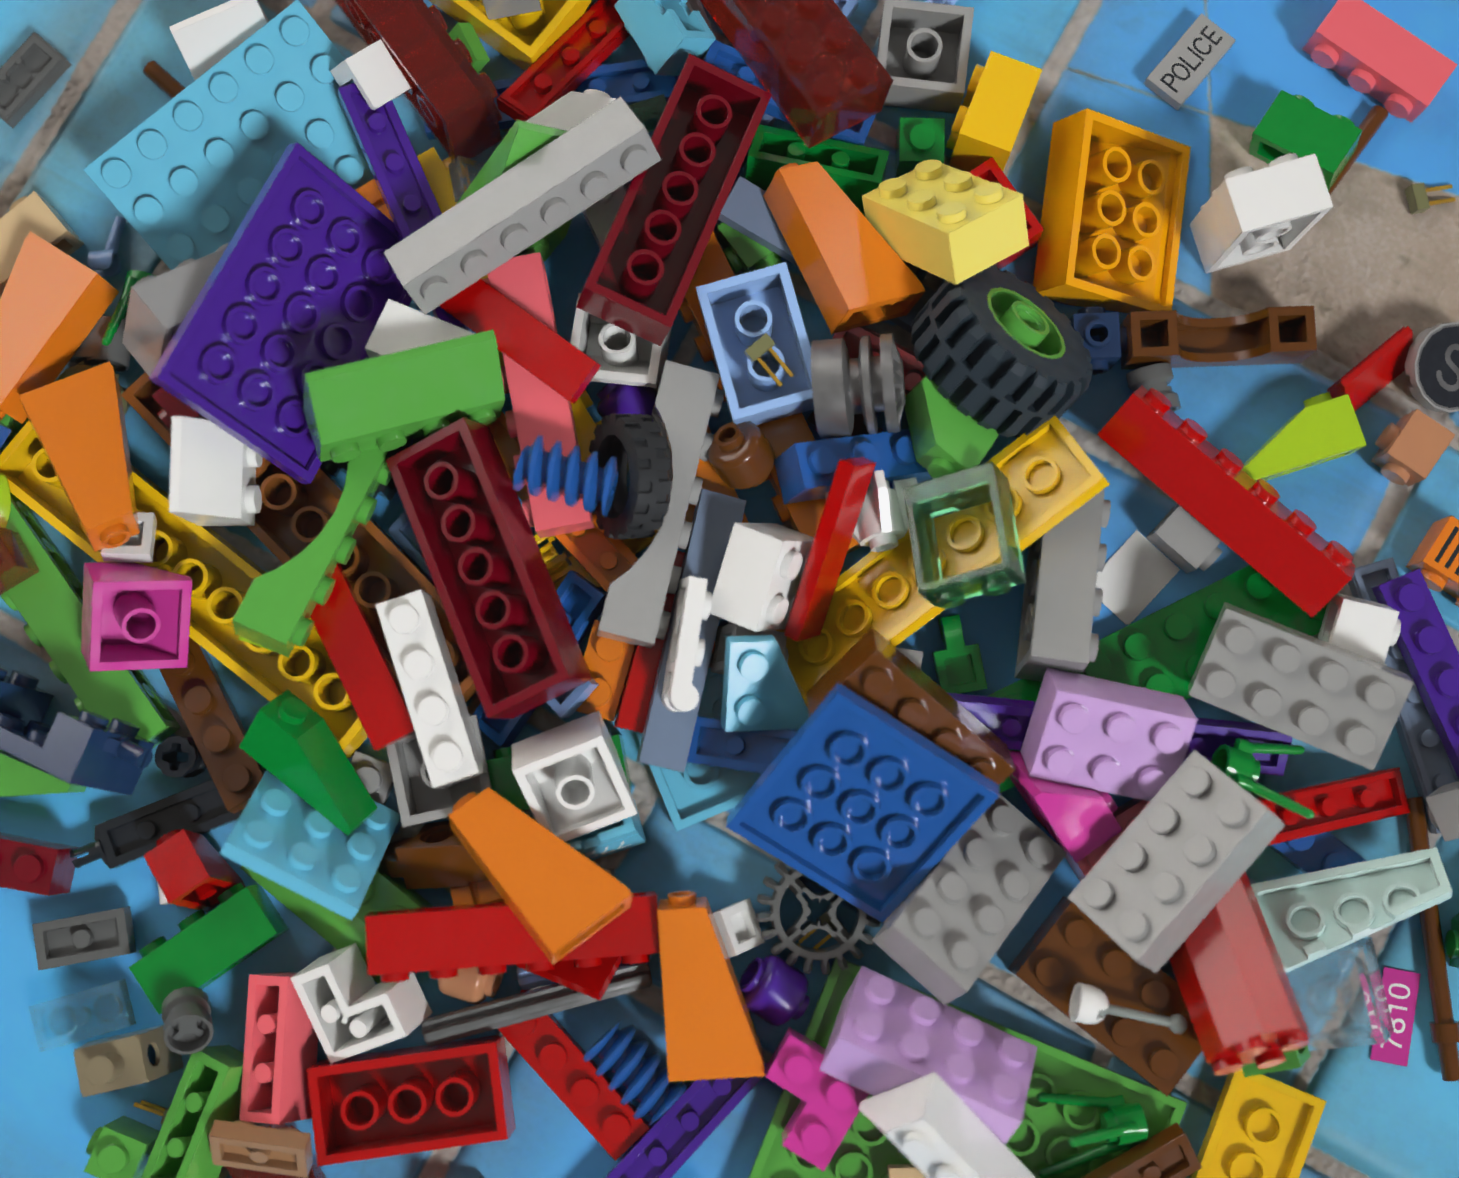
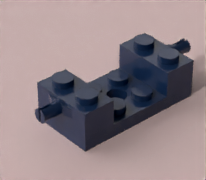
(74, 748)

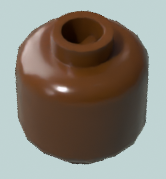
(741, 455)

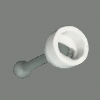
(1091, 1006)

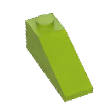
(1311, 437)

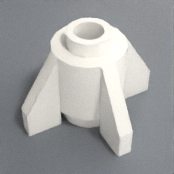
(882, 514)

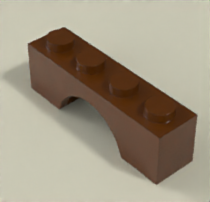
(1254, 338)

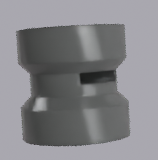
(1156, 377)
(187, 1020)

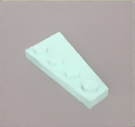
(1345, 903)

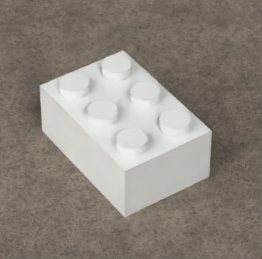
(1260, 211)

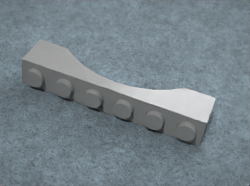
(637, 598)

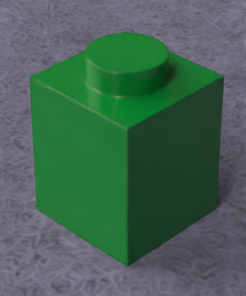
(918, 141)

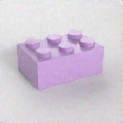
(1106, 735)

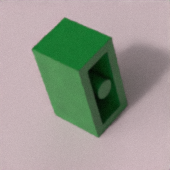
(1303, 129)

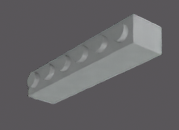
(522, 205)

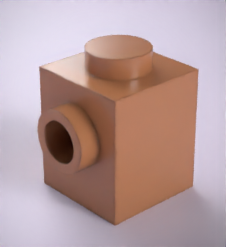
(1411, 448)

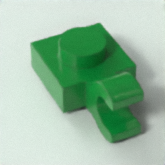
(958, 666)

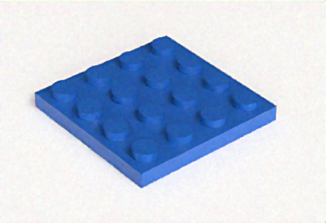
(862, 804)

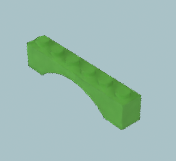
(281, 601)

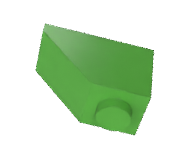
(941, 434)

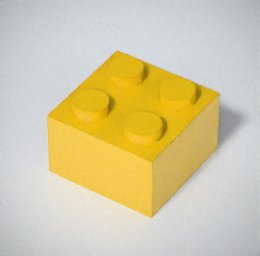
(992, 112)

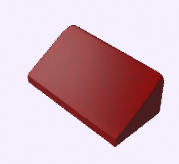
(1375, 370)

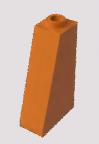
(839, 251)
(44, 318)
(87, 446)
(539, 876)
(703, 1004)

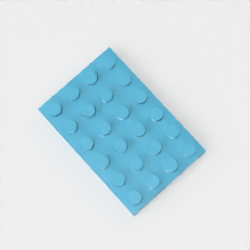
(210, 149)

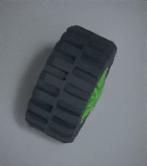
(1001, 352)

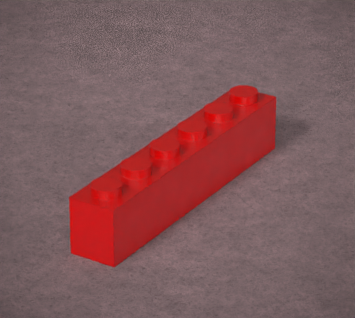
(1228, 500)
(493, 937)

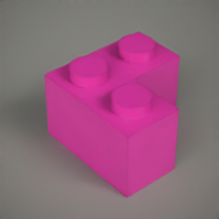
(825, 1104)

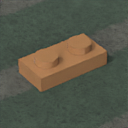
(261, 1148)

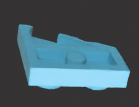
(759, 687)

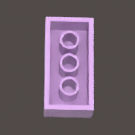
(899, 1035)

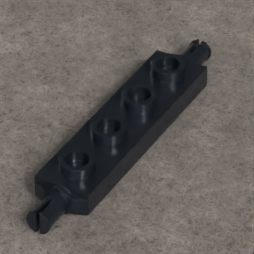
(136, 832)

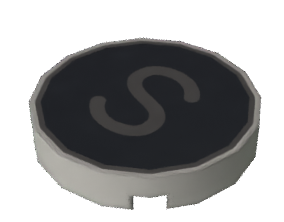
(1435, 367)

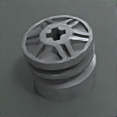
(856, 385)

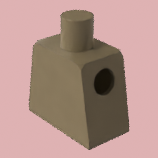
(123, 1061)

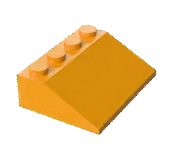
(1111, 215)

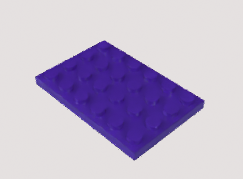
(283, 302)

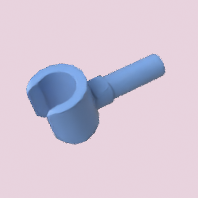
(108, 261)

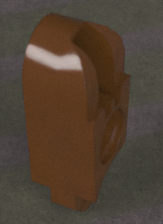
(431, 859)

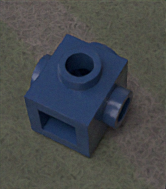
(1113, 337)

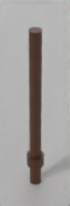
(1444, 1027)

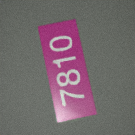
(1401, 995)

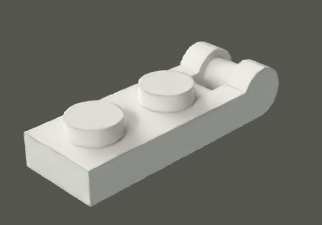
(685, 646)

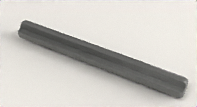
(526, 1006)

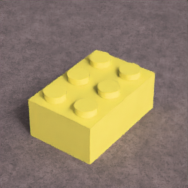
(947, 220)

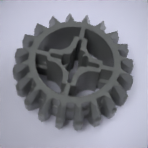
(788, 938)

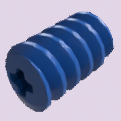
(566, 475)
(635, 1072)

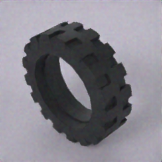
(639, 442)

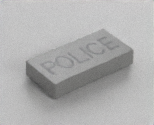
(1189, 61)

